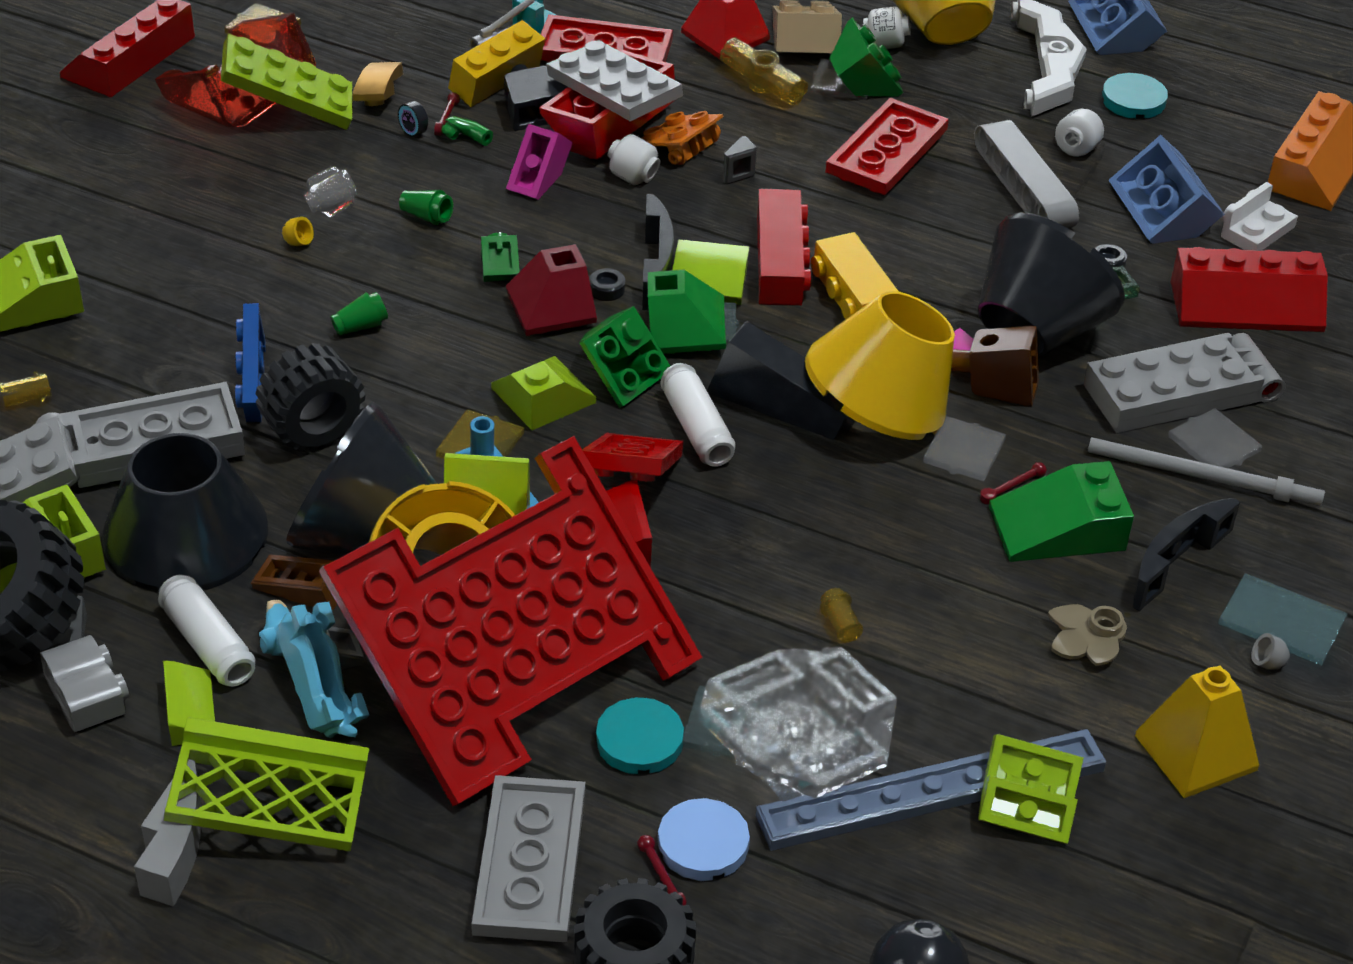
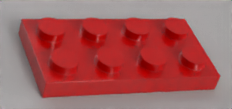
(570, 33)
(886, 146)
(634, 454)

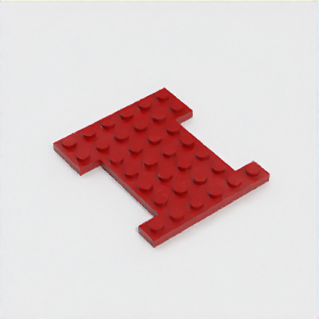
(506, 620)

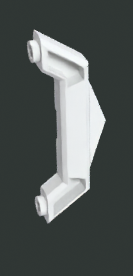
(1058, 54)

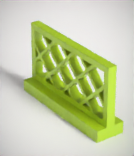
(273, 758)

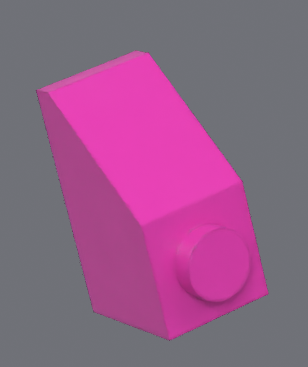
(538, 162)

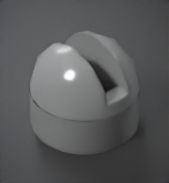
(1270, 652)

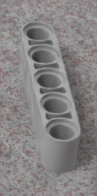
(1025, 173)

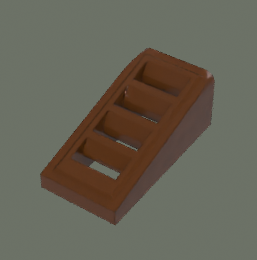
(298, 590)

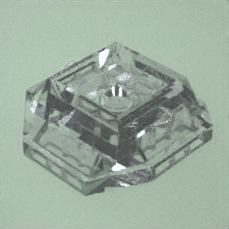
(802, 720)

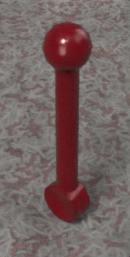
(453, 99)
(987, 494)
(647, 844)

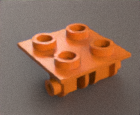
(685, 134)

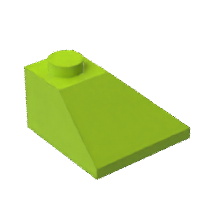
(543, 392)

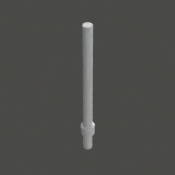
(1282, 488)

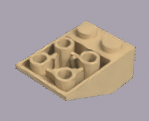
(806, 27)

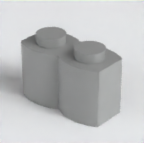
(84, 682)

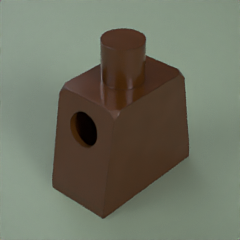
(1002, 364)

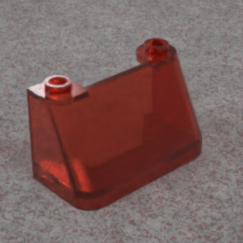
(223, 103)

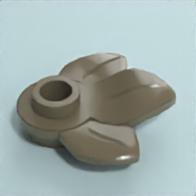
(1088, 632)

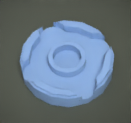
(703, 839)

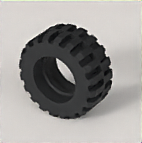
(43, 585)

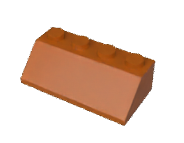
(1317, 154)

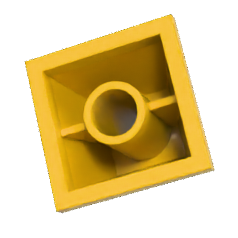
(1201, 734)

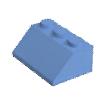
(1118, 24)
(1165, 194)

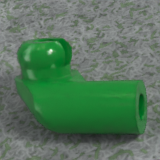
(470, 128)

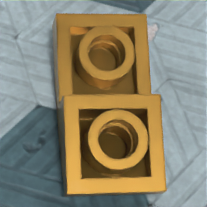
(377, 83)

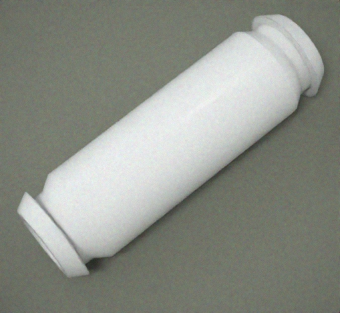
(697, 414)
(206, 630)

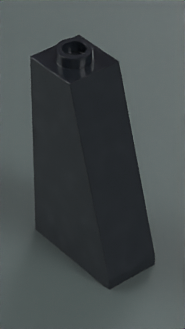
(775, 382)

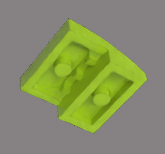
(716, 265)
(1030, 788)

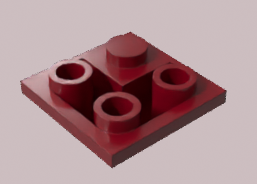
(553, 292)

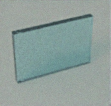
(1299, 621)

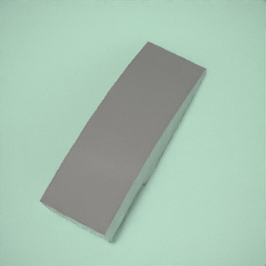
(169, 850)

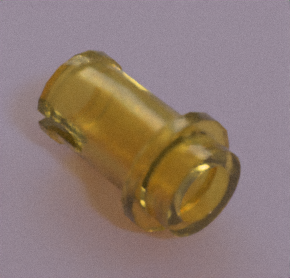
(28, 389)
(837, 606)

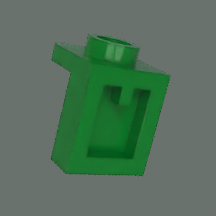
(499, 257)

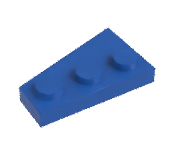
(250, 360)

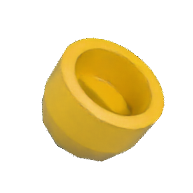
(298, 231)

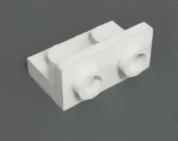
(1256, 221)

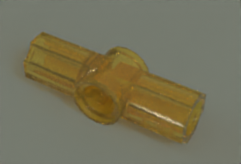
(764, 71)

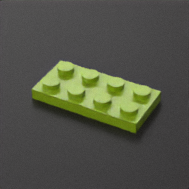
(286, 81)

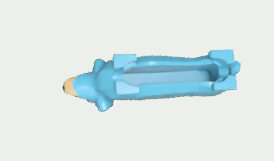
(313, 665)

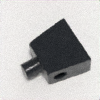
(526, 92)

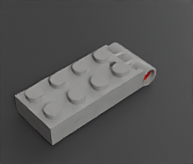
(1181, 381)
(109, 434)

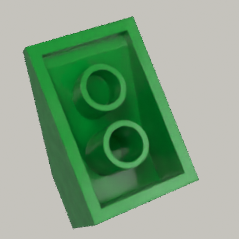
(1065, 514)

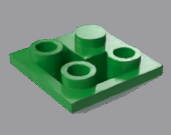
(863, 64)
(685, 313)
(624, 355)

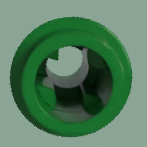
(427, 204)
(361, 314)

